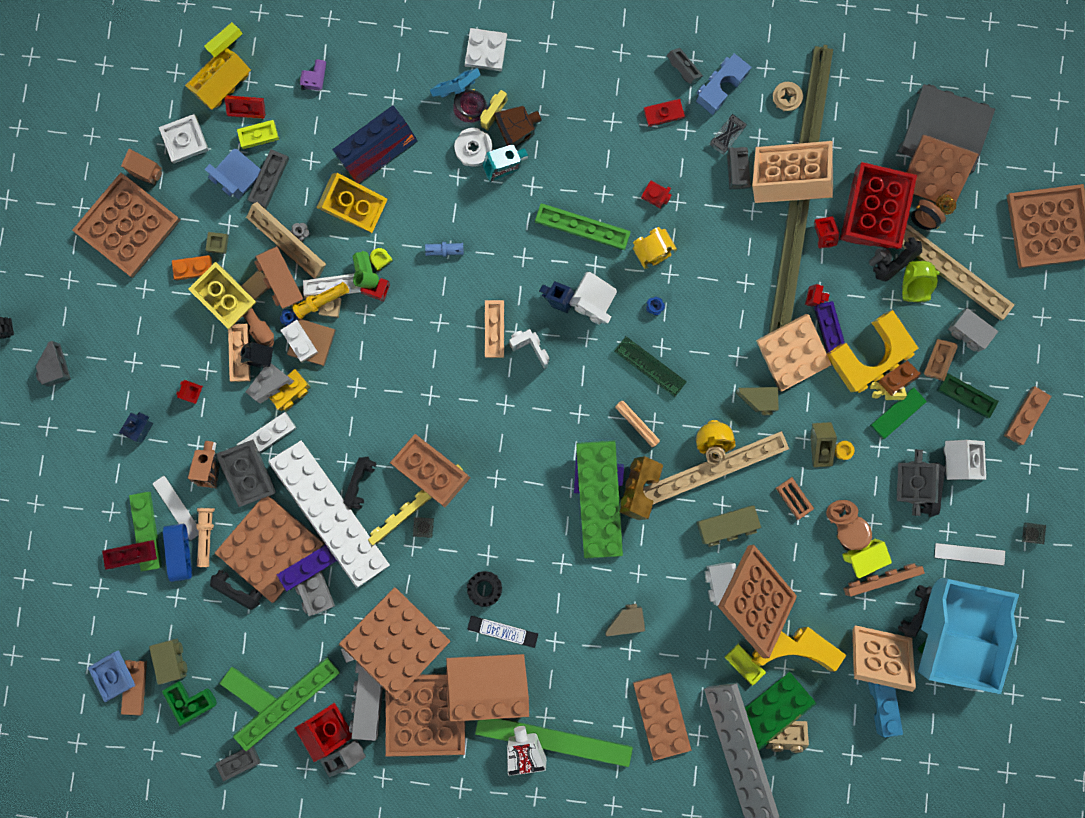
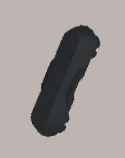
(912, 250)
(362, 465)
(933, 509)
(249, 601)
(911, 629)

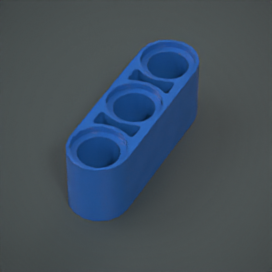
(177, 552)

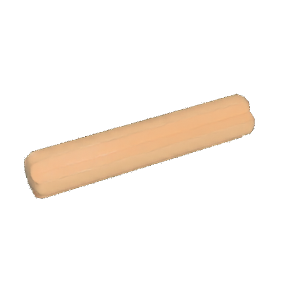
(637, 423)

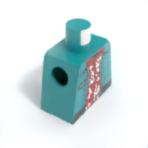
(503, 161)

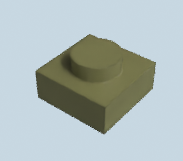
(217, 242)

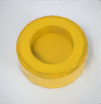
(844, 450)

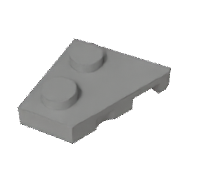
(268, 383)

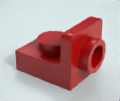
(656, 194)
(827, 232)

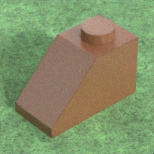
(141, 167)

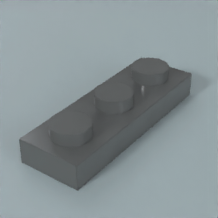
(268, 178)

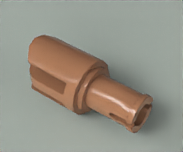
(259, 329)

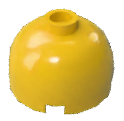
(715, 434)

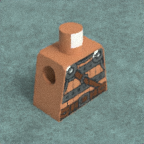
(205, 466)

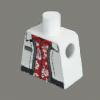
(525, 753)

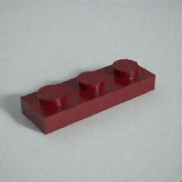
(129, 554)

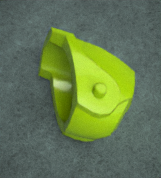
(919, 281)

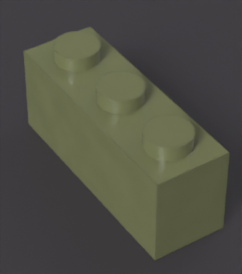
(729, 525)

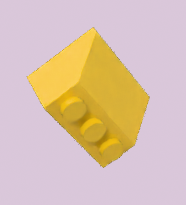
(218, 78)

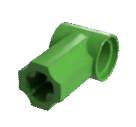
(364, 276)

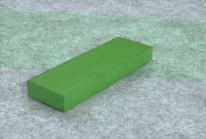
(247, 690)

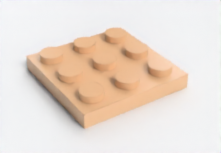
(793, 352)
(883, 658)

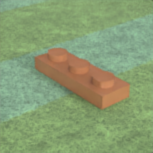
(1027, 415)

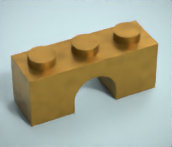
(635, 502)

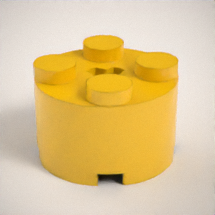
(654, 247)

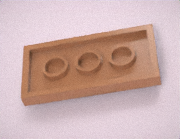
(430, 470)
(662, 716)

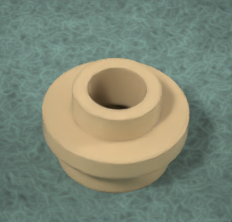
(711, 458)

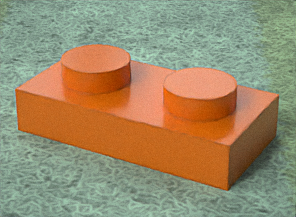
(191, 267)

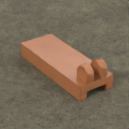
(134, 698)

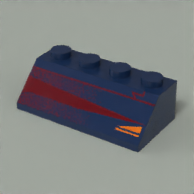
(375, 145)

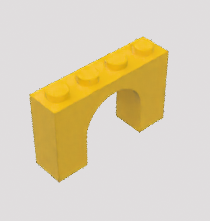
(897, 347)

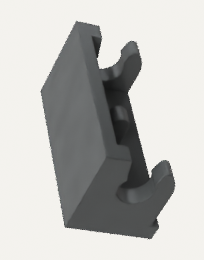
(738, 168)

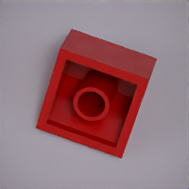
(324, 732)

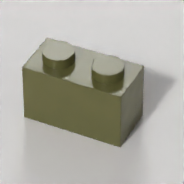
(168, 661)

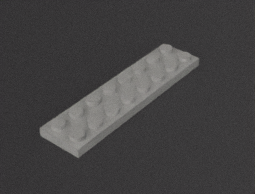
(741, 751)

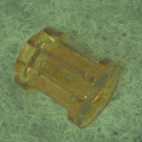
(941, 201)

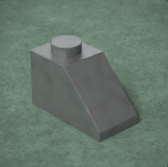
(52, 365)
(343, 758)

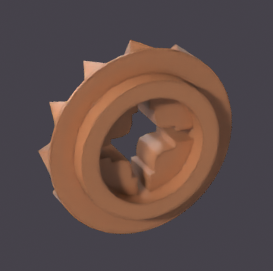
(837, 508)

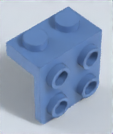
(234, 173)

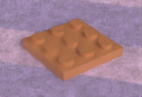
(940, 168)

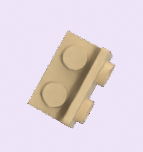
(792, 738)

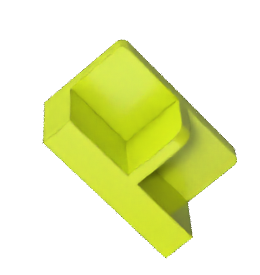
(869, 558)

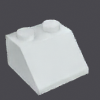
(965, 460)
(719, 578)

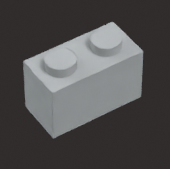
(972, 330)

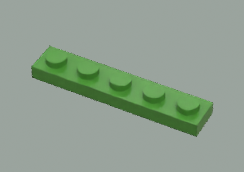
(582, 226)

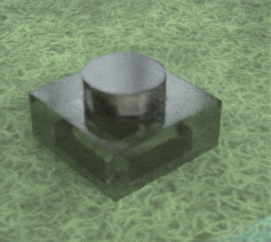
(423, 527)
(1034, 533)

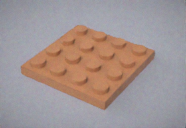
(126, 225)
(1048, 225)
(266, 545)
(757, 601)
(394, 643)
(419, 720)

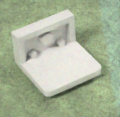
(593, 298)
(521, 339)

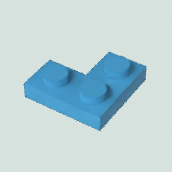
(457, 84)

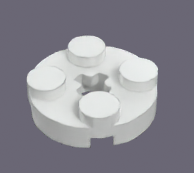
(464, 141)

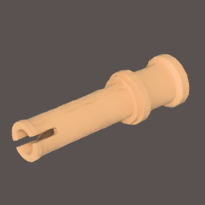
(204, 526)

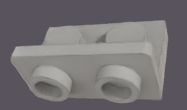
(315, 594)

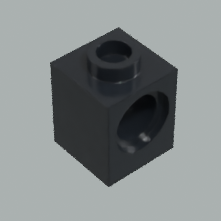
(256, 355)

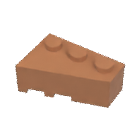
(278, 277)

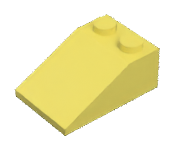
(222, 295)

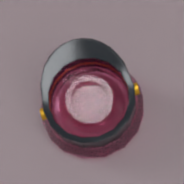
(469, 105)

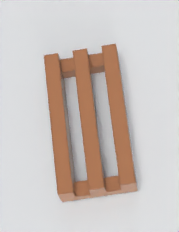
(785, 485)

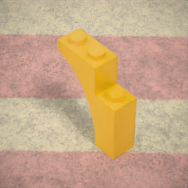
(806, 644)

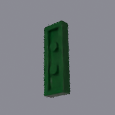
(968, 396)

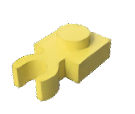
(901, 395)

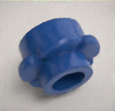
(660, 305)
(284, 318)

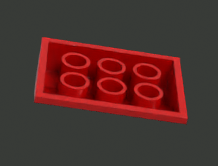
(878, 206)

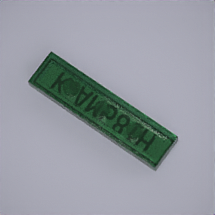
(650, 366)

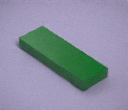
(898, 413)

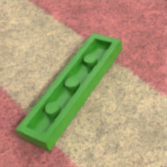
(145, 526)

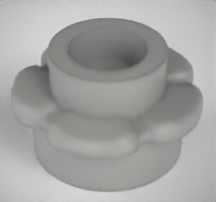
(304, 232)

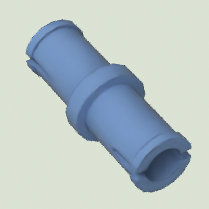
(444, 249)

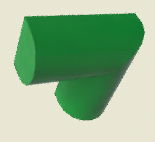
(186, 707)

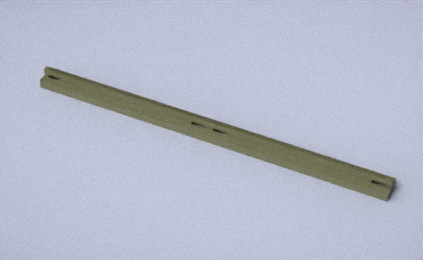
(798, 214)

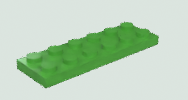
(599, 499)

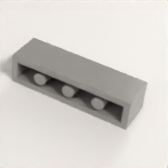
(366, 707)

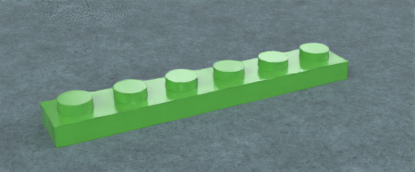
(286, 704)

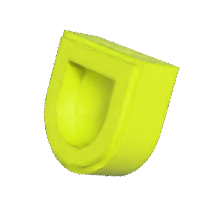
(380, 258)

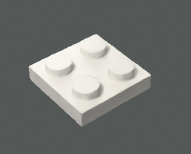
(486, 49)
(183, 139)

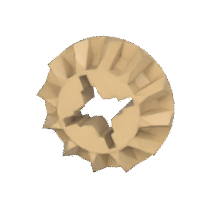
(792, 90)

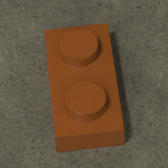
(899, 378)

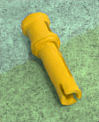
(313, 303)

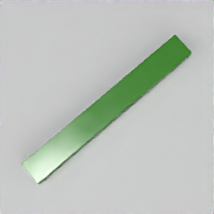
(560, 741)

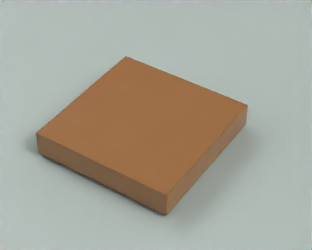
(320, 337)

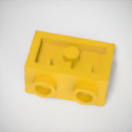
(289, 393)

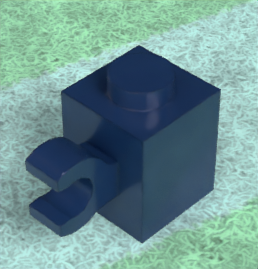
(558, 296)
(136, 427)

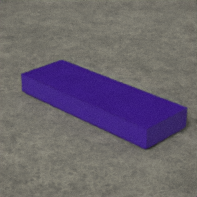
(829, 325)

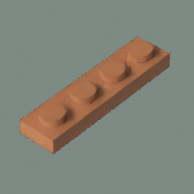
(874, 581)

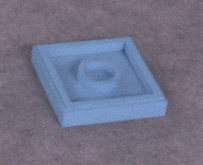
(111, 676)

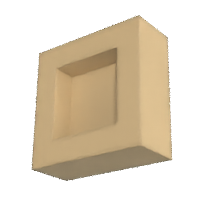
(331, 309)

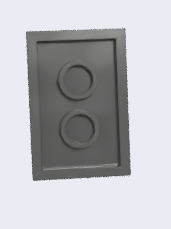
(246, 473)

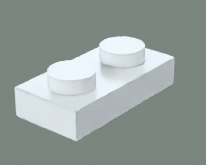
(299, 341)

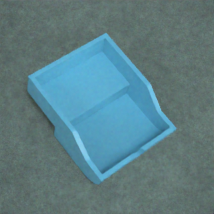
(968, 635)

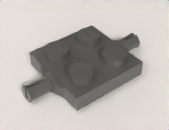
(918, 482)

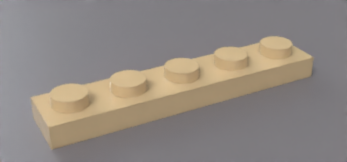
(286, 240)

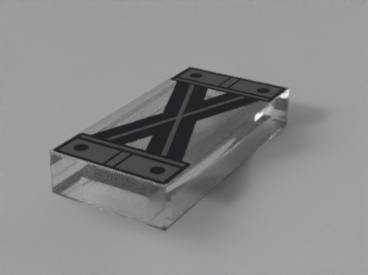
(728, 134)

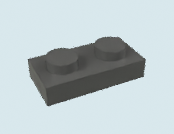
(688, 70)
(237, 763)

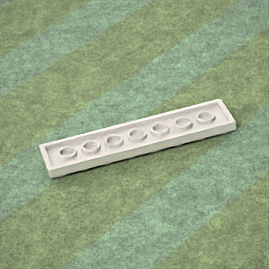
(328, 514)

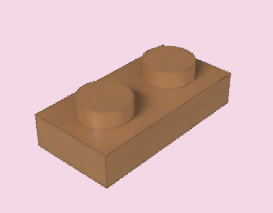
(940, 359)

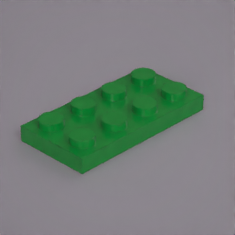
(777, 709)

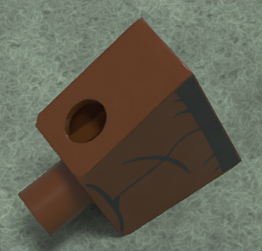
(516, 124)

